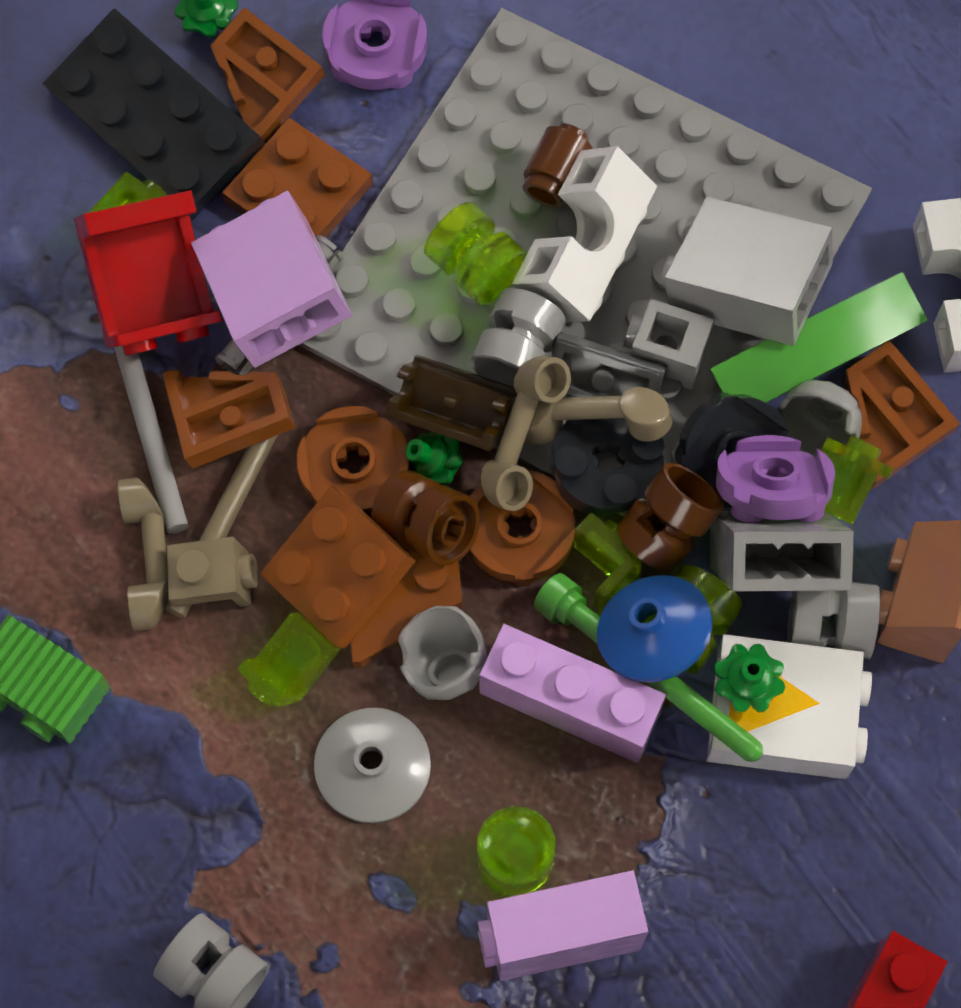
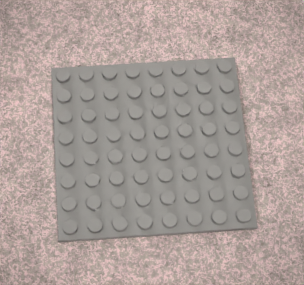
(477, 153)

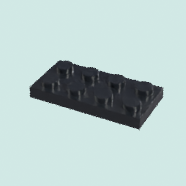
(153, 111)

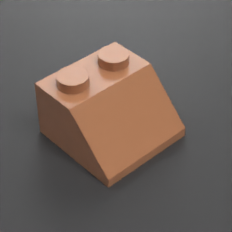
(925, 598)

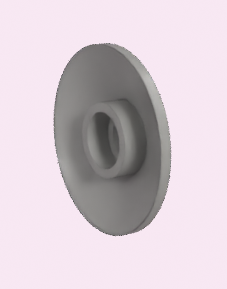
(379, 792)

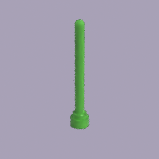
(563, 602)

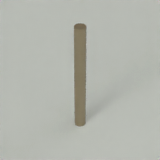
(231, 501)

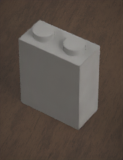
(749, 269)
(782, 554)

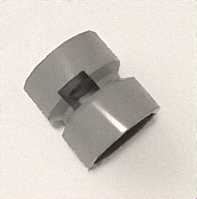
(521, 329)
(853, 618)
(234, 971)

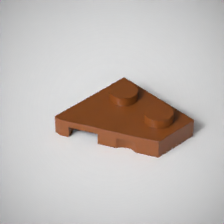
(264, 72)
(897, 408)
(226, 412)
(420, 589)

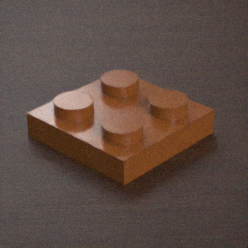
(311, 170)
(337, 567)

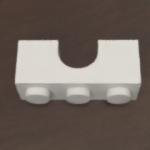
(608, 203)
(939, 251)

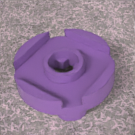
(380, 66)
(775, 480)

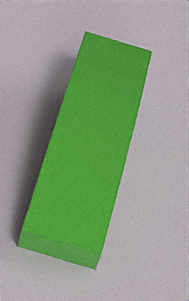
(824, 342)

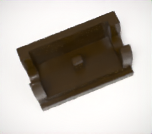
(452, 402)

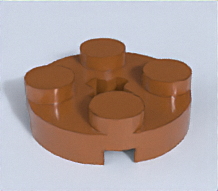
(345, 431)
(531, 557)

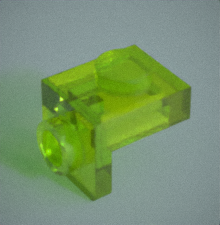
(854, 475)
(607, 551)
(288, 662)

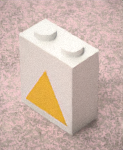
(813, 721)

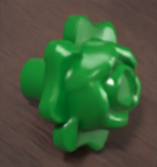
(205, 15)
(434, 457)
(749, 678)

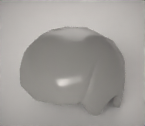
(820, 411)
(442, 652)

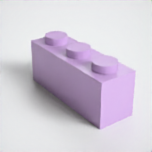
(571, 693)

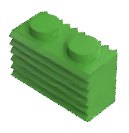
(46, 683)

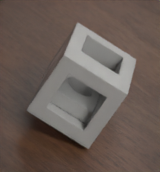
(680, 329)

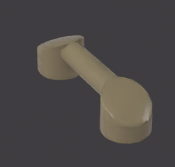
(642, 408)
(501, 479)
(147, 600)

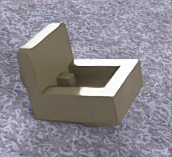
(211, 572)

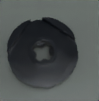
(717, 422)
(598, 491)

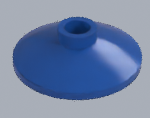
(665, 644)

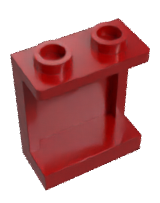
(146, 272)

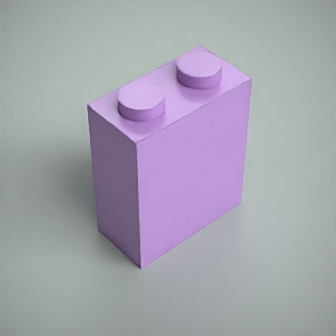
(270, 279)
(563, 926)

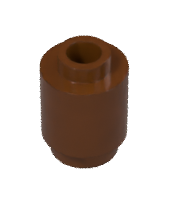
(553, 162)

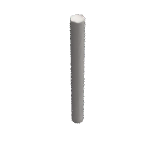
(152, 441)

